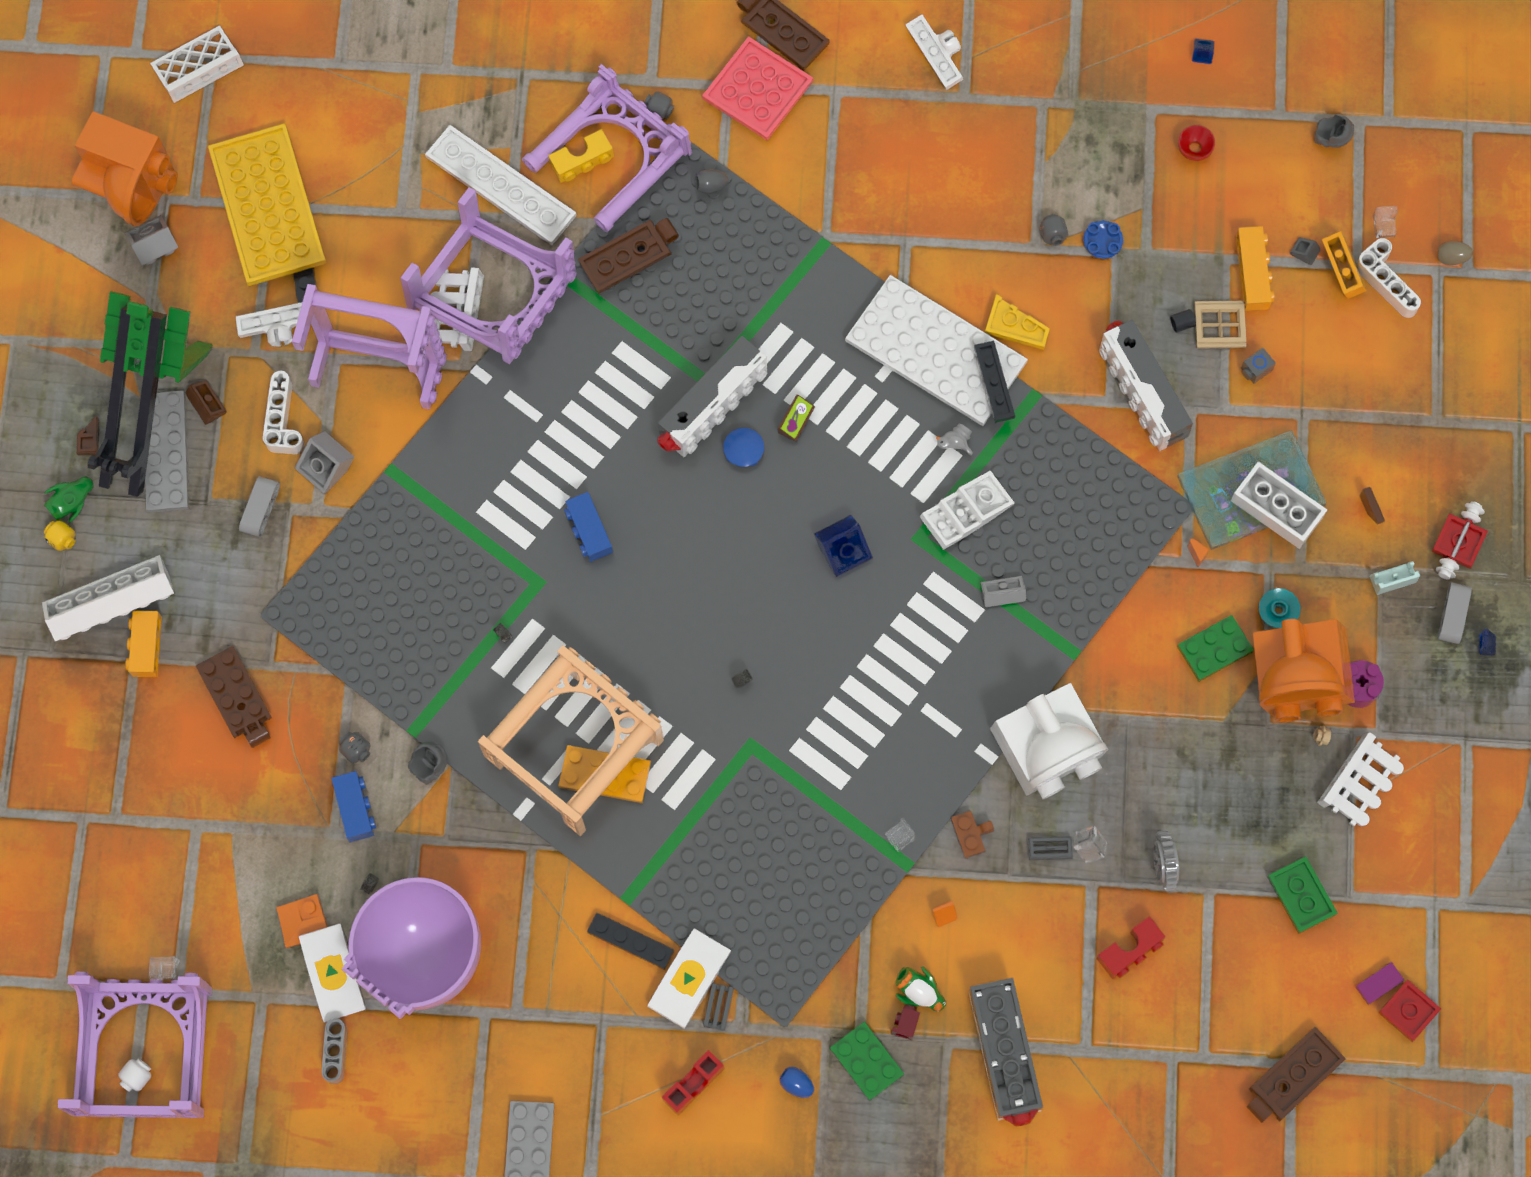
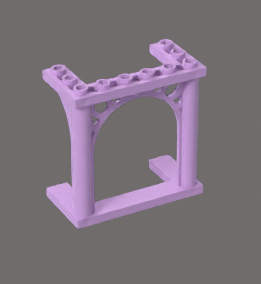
(510, 335)
(421, 354)
(90, 997)

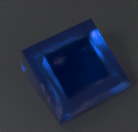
(1203, 51)
(1487, 643)

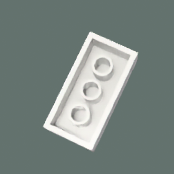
(1278, 505)

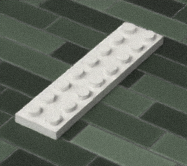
(500, 185)

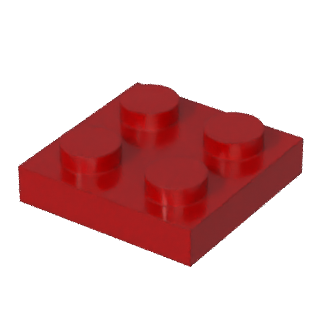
(1409, 1010)

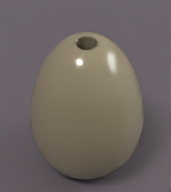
(1454, 253)

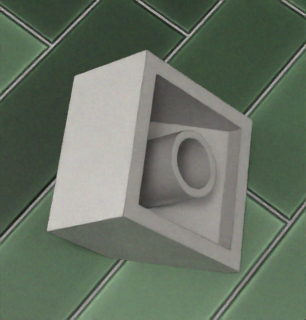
(151, 240)
(324, 461)

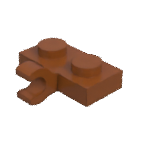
(970, 834)

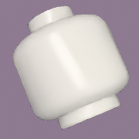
(134, 1075)

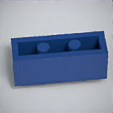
(588, 527)
(354, 806)

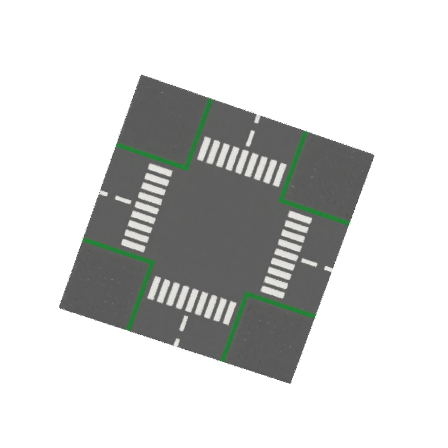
(863, 683)

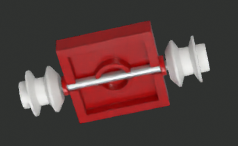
(1459, 540)

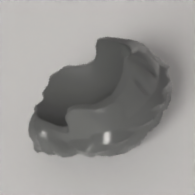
(1334, 131)
(428, 761)

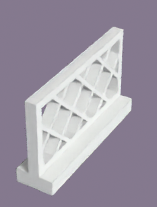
(203, 74)

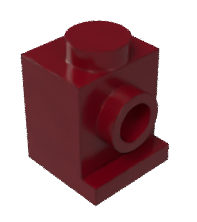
(906, 1022)

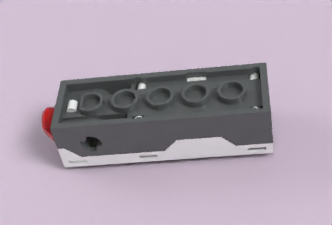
(1145, 384)
(712, 398)
(1006, 1051)

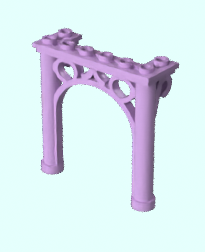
(603, 92)

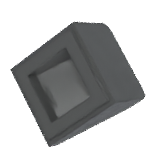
(1305, 250)

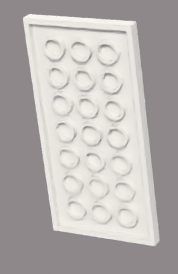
(930, 347)

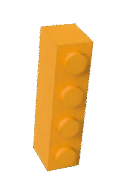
(1254, 268)

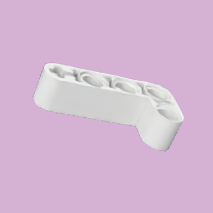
(1391, 280)
(282, 412)

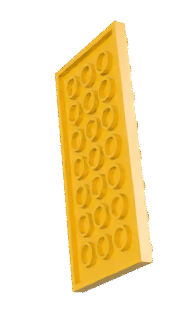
(266, 204)

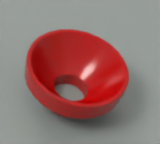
(1199, 135)

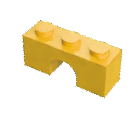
(568, 166)

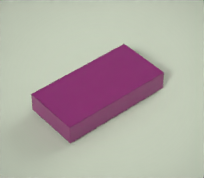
(1379, 983)

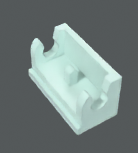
(1394, 578)

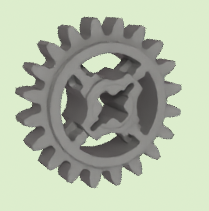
(1166, 860)

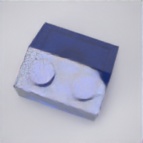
(843, 545)

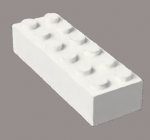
(107, 598)

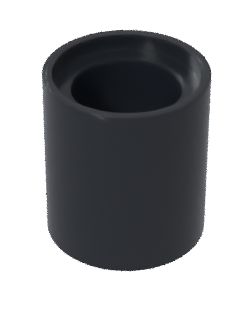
(1183, 320)

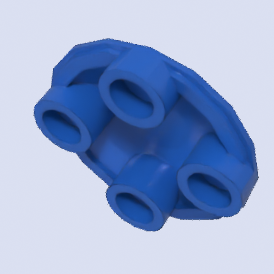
(1103, 239)
(743, 447)

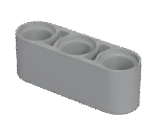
(259, 506)
(1454, 613)
(330, 1041)

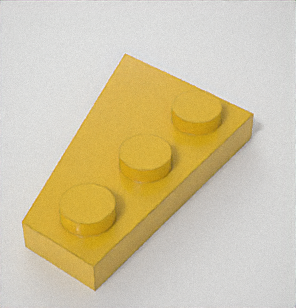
(1013, 325)

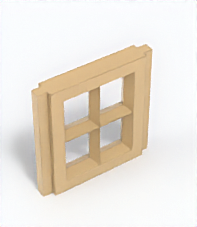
(1220, 342)

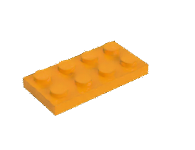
(582, 763)

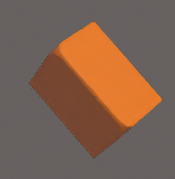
(1197, 551)
(944, 913)

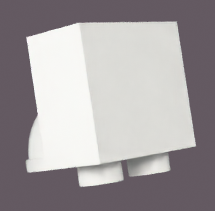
(1050, 741)

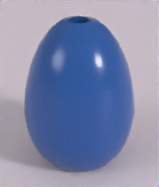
(796, 1082)

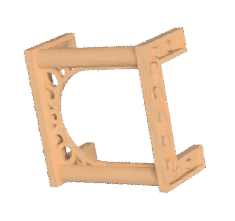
(643, 732)

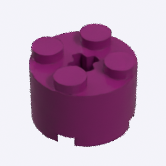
(1373, 681)

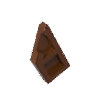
(88, 438)
(1371, 505)

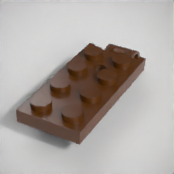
(788, 34)
(620, 257)
(231, 687)
(1300, 1071)

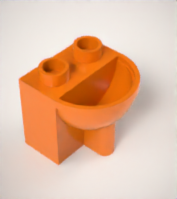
(123, 167)
(1303, 669)

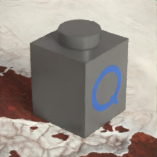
(1258, 366)

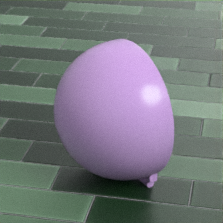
(414, 945)

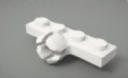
(937, 50)
(274, 322)

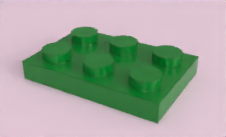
(1215, 648)
(1302, 894)
(866, 1061)

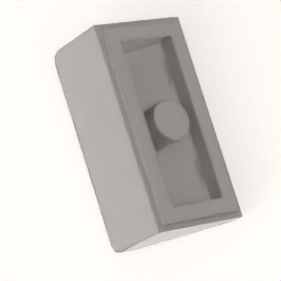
(1003, 591)

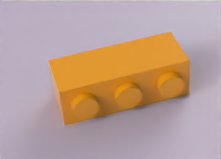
(1344, 265)
(144, 644)

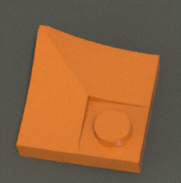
(301, 918)

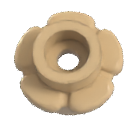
(1322, 735)

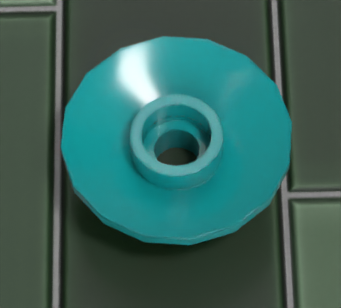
(1278, 599)

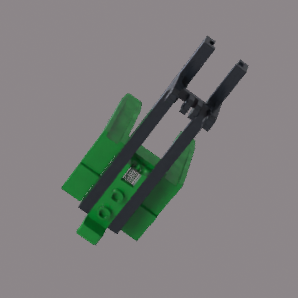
(135, 344)

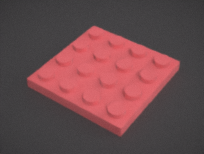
(757, 88)

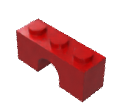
(1147, 938)
(698, 1078)

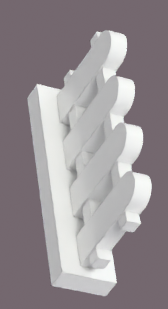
(470, 300)
(1352, 786)

